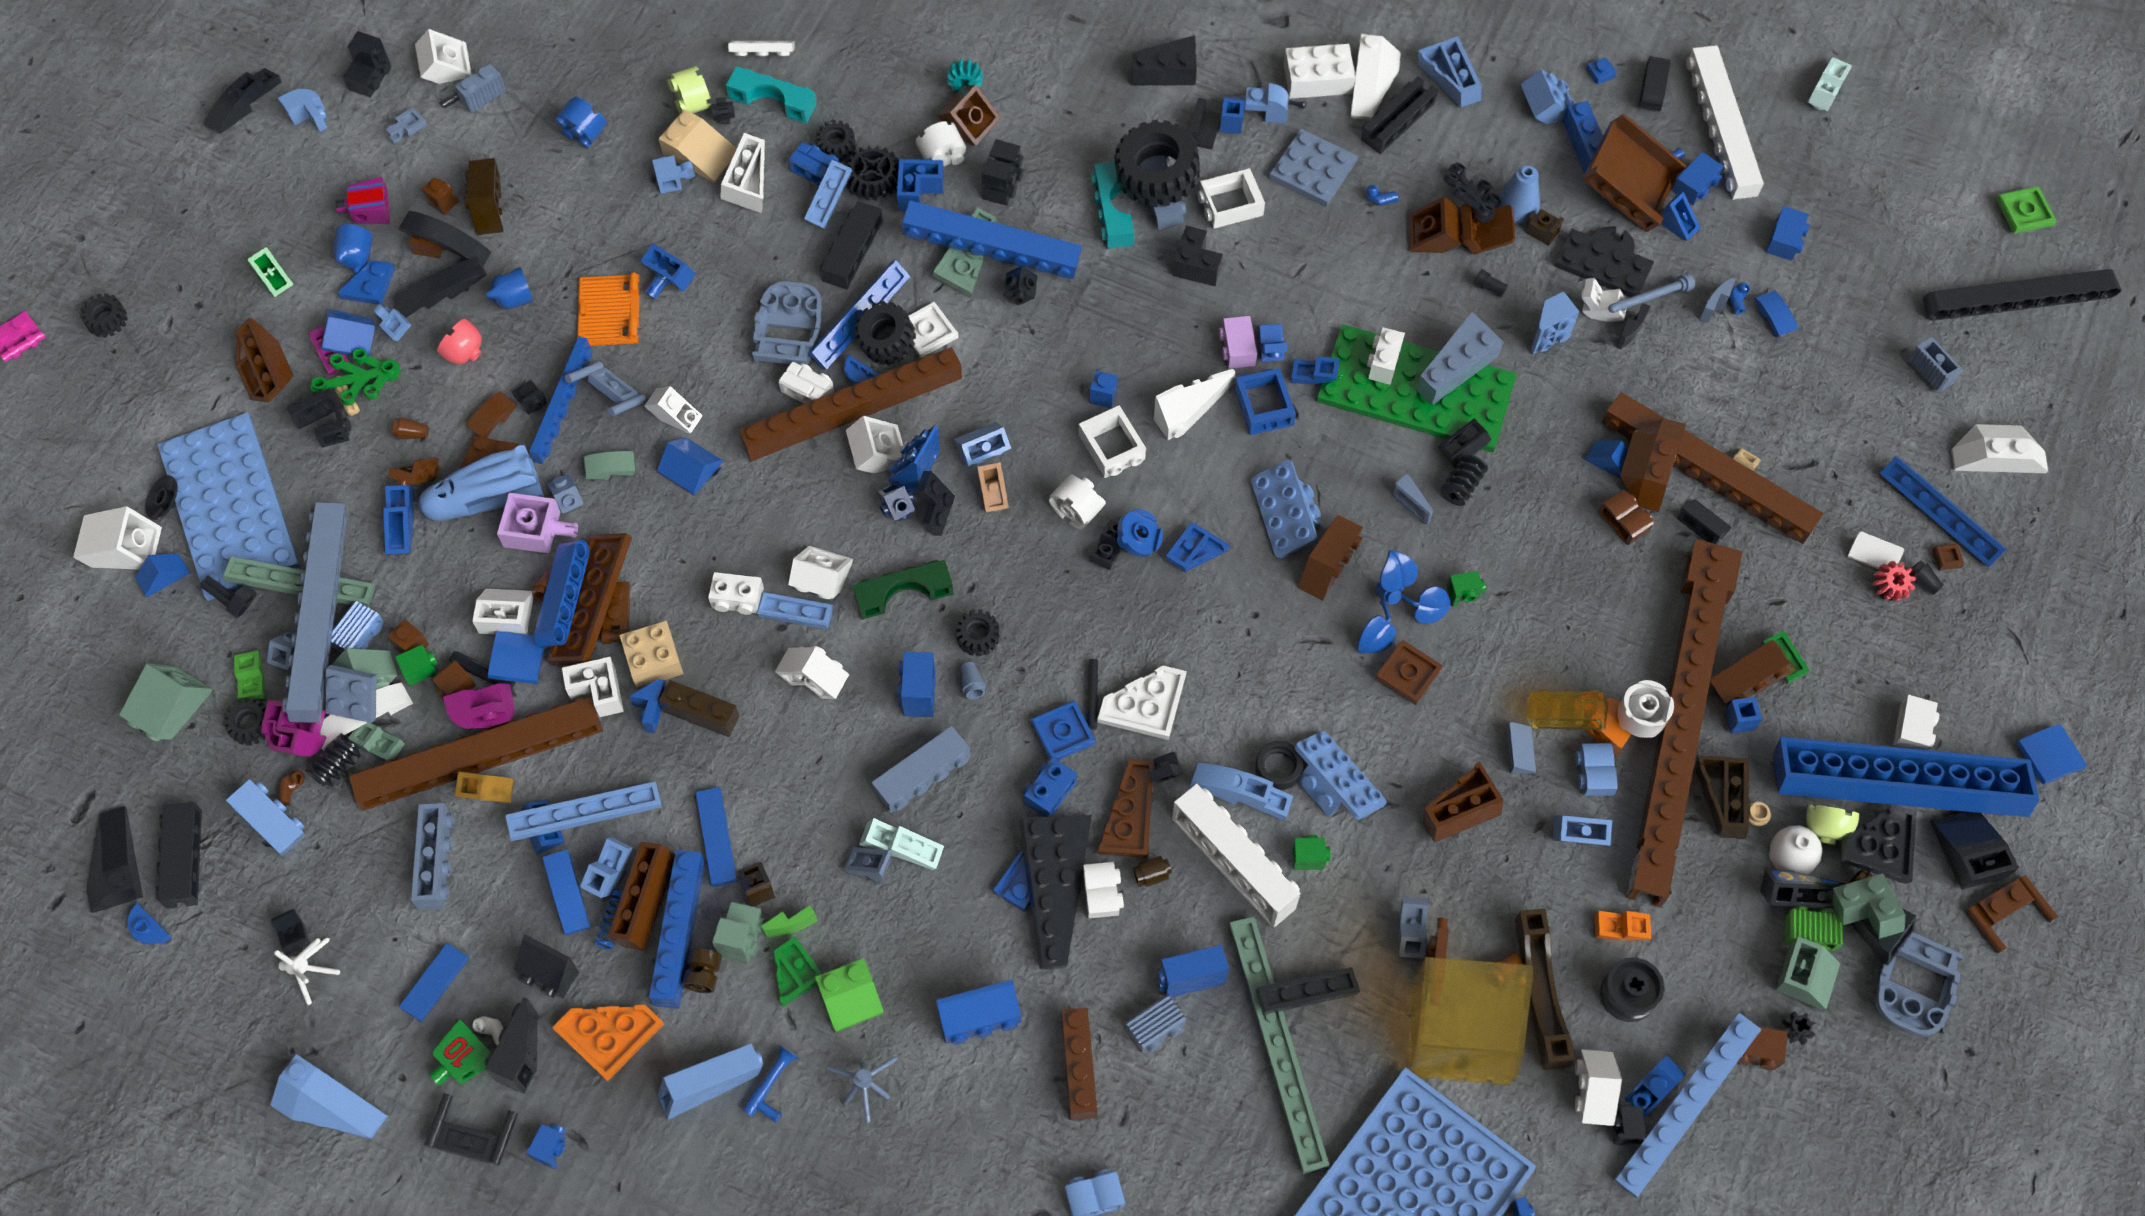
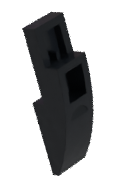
(236, 99)

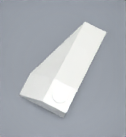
(1375, 71)
(1181, 407)

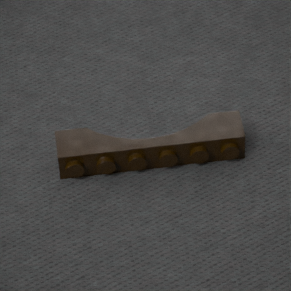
(1549, 1024)

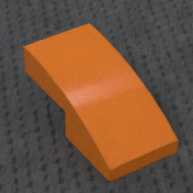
(1624, 926)

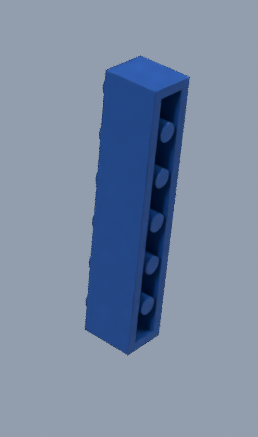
(677, 929)

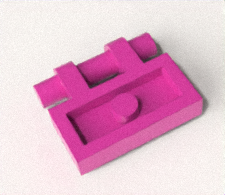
(18, 336)

